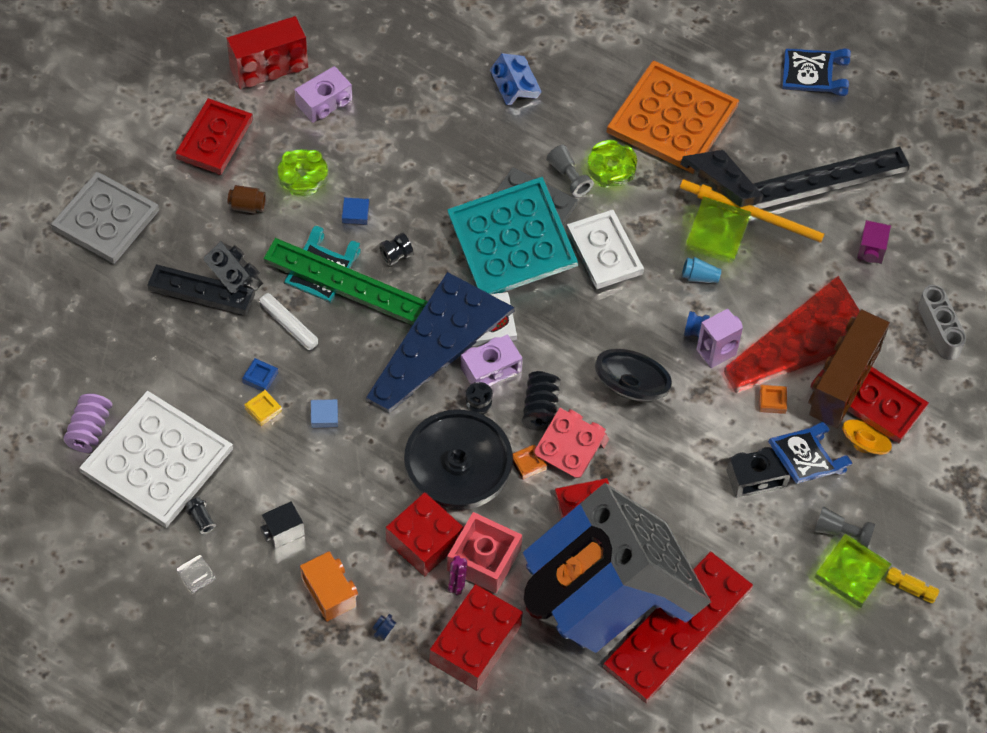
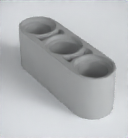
(940, 332)

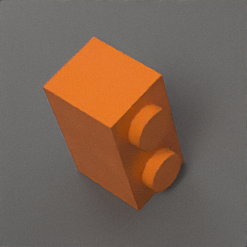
(329, 586)

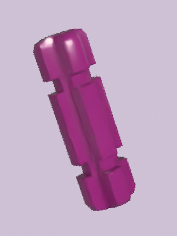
(457, 575)

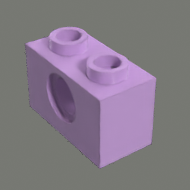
(323, 94)
(719, 338)
(499, 349)

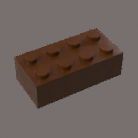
(847, 368)

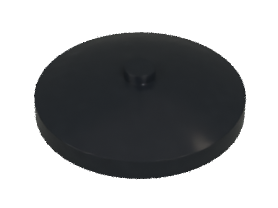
(458, 459)

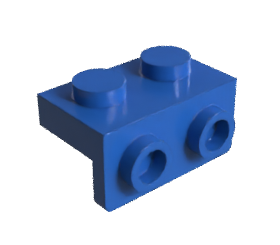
(514, 78)

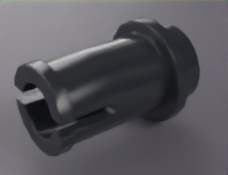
(201, 516)

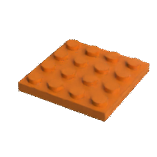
(672, 115)

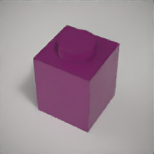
(873, 242)

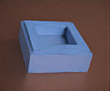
(324, 413)

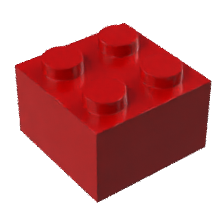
(423, 534)

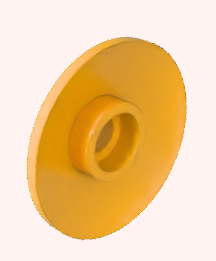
(866, 438)

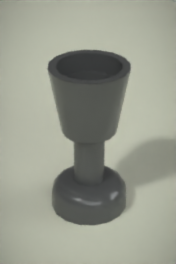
(563, 162)
(834, 524)

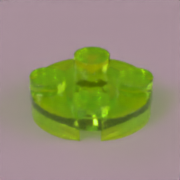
(302, 160)
(612, 175)

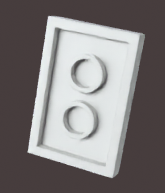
(605, 249)

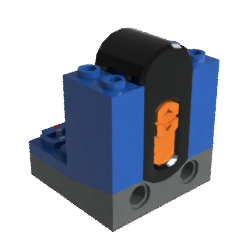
(607, 570)

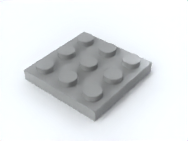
(105, 217)

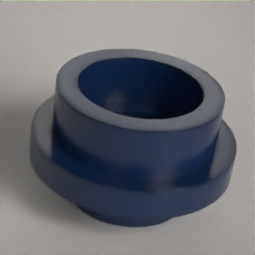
(383, 626)

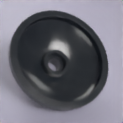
(633, 375)

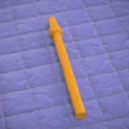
(758, 213)

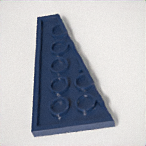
(442, 332)

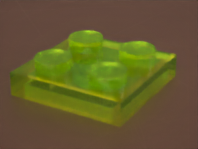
(719, 228)
(853, 570)

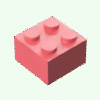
(488, 551)

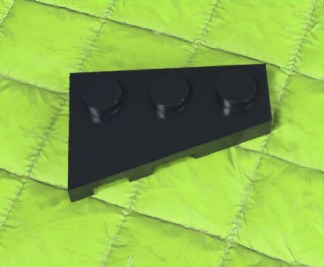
(726, 175)

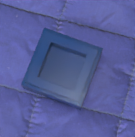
(355, 211)
(260, 375)

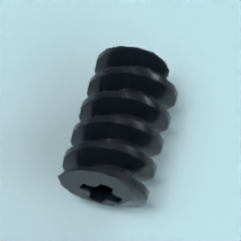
(540, 400)

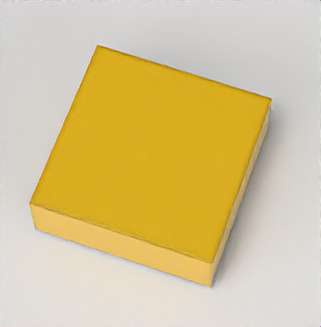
(263, 408)

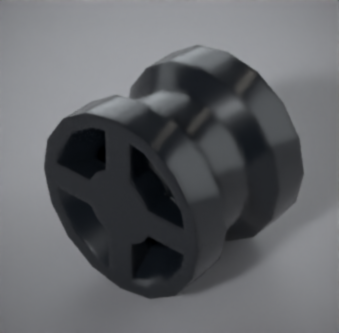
(481, 392)

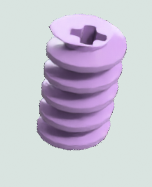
(86, 422)

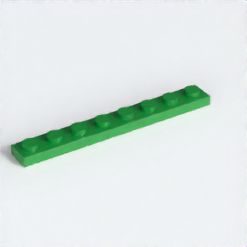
(344, 281)

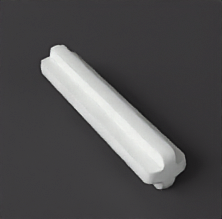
(288, 321)

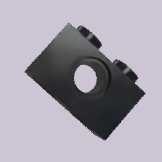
(747, 481)

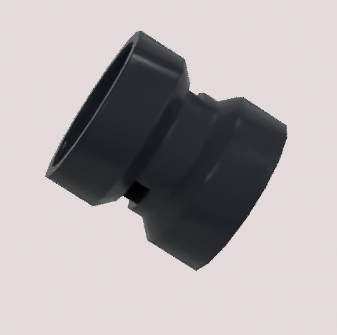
(396, 249)

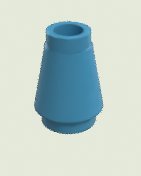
(700, 271)

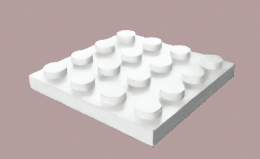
(156, 459)

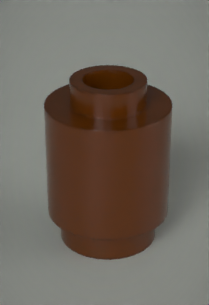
(246, 199)

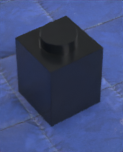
(282, 525)

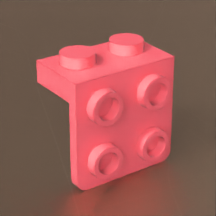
(571, 442)

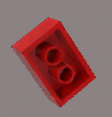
(267, 52)
(476, 637)

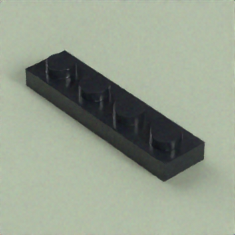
(199, 289)

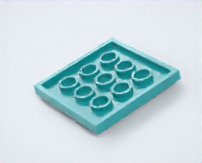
(512, 237)

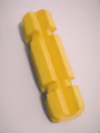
(912, 585)

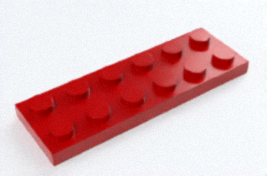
(667, 642)

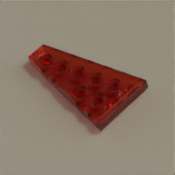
(798, 340)

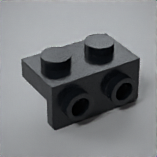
(231, 268)

